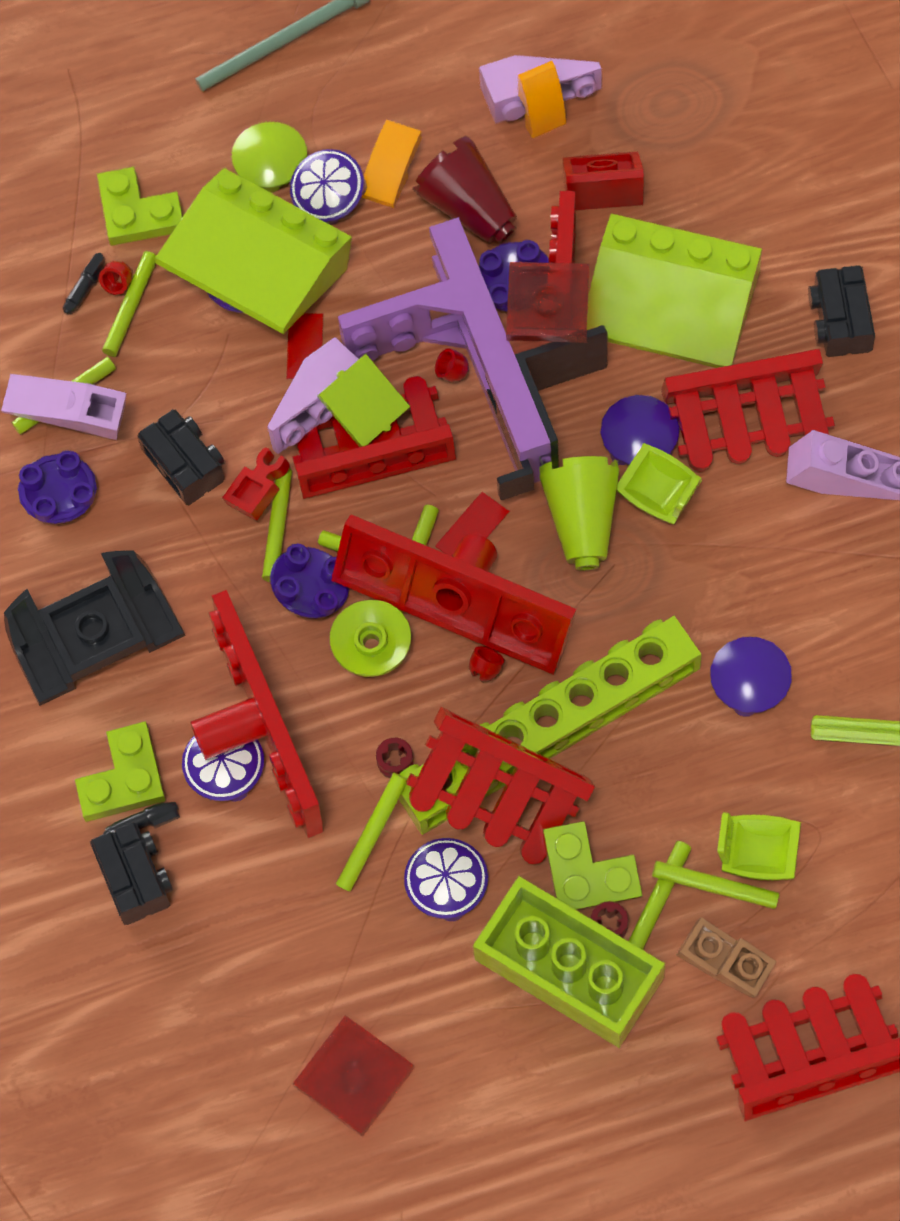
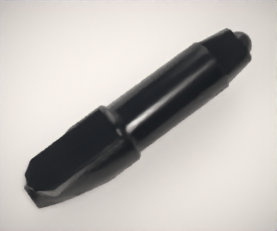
(86, 281)
(151, 816)

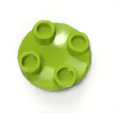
(268, 154)

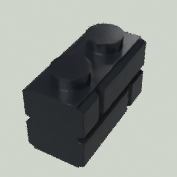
(843, 311)
(181, 456)
(130, 872)

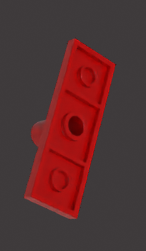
(454, 591)
(254, 719)

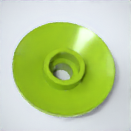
(370, 621)

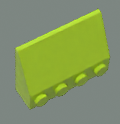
(255, 251)
(672, 291)

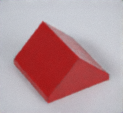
(605, 180)

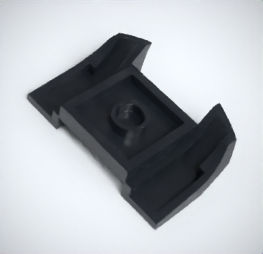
(90, 626)

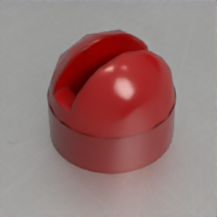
(109, 276)
(451, 365)
(486, 663)

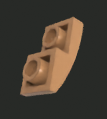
(725, 958)

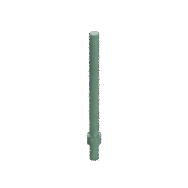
(275, 42)

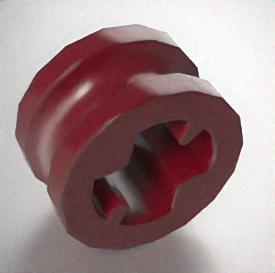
(382, 753)
(611, 909)

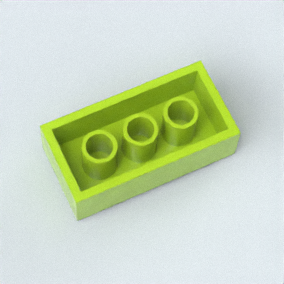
(569, 961)

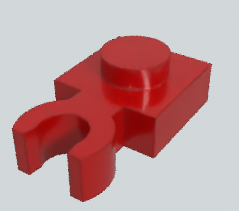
(255, 489)

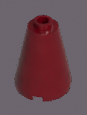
(466, 189)

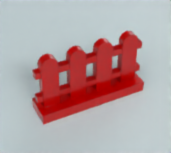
(724, 385)
(387, 455)
(482, 770)
(800, 1080)

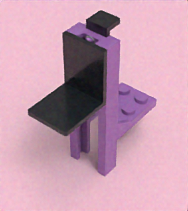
(506, 378)

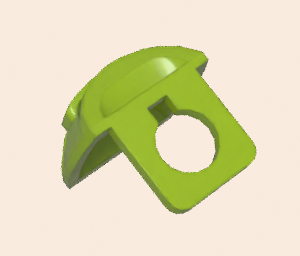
(658, 484)
(759, 846)

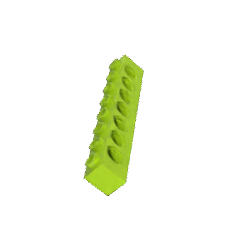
(574, 723)

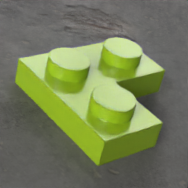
(133, 217)
(132, 782)
(579, 879)

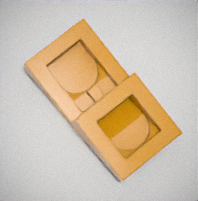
(542, 99)
(390, 162)

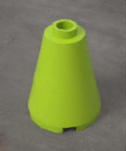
(582, 506)

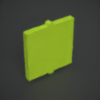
(363, 401)

